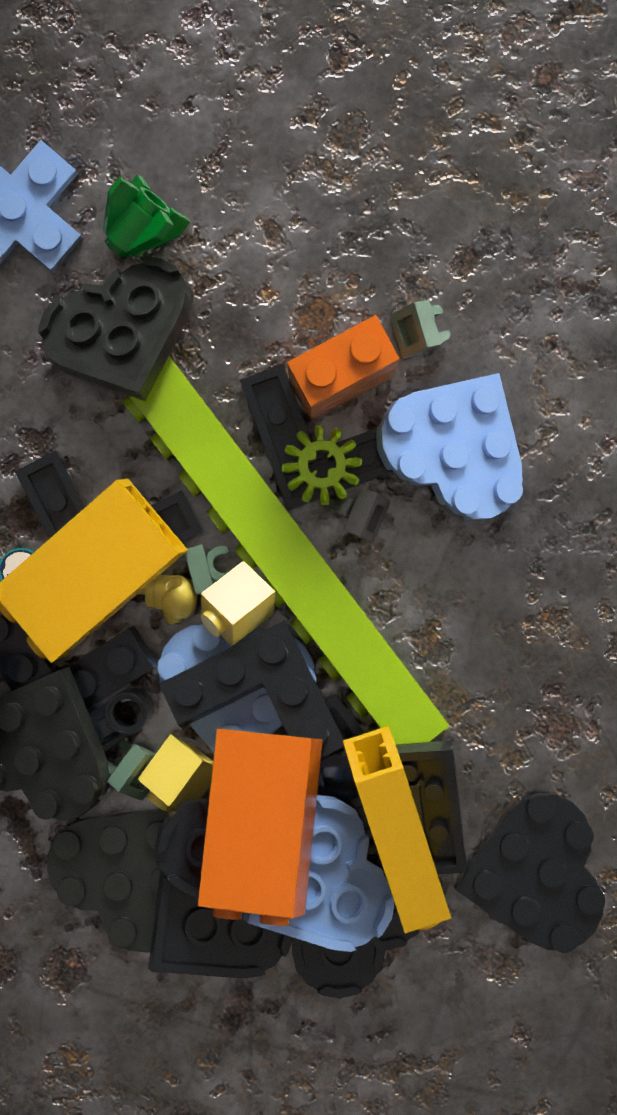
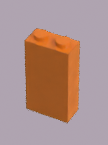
(343, 368)
(260, 826)

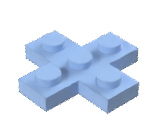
(26, 210)

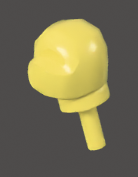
(172, 596)

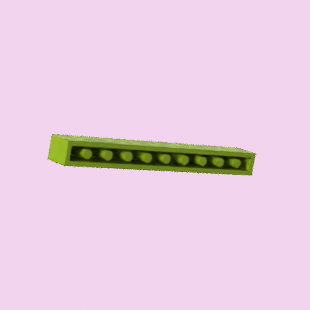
(286, 558)

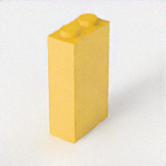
(88, 570)
(397, 829)

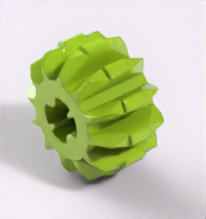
(334, 475)

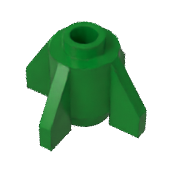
(138, 218)

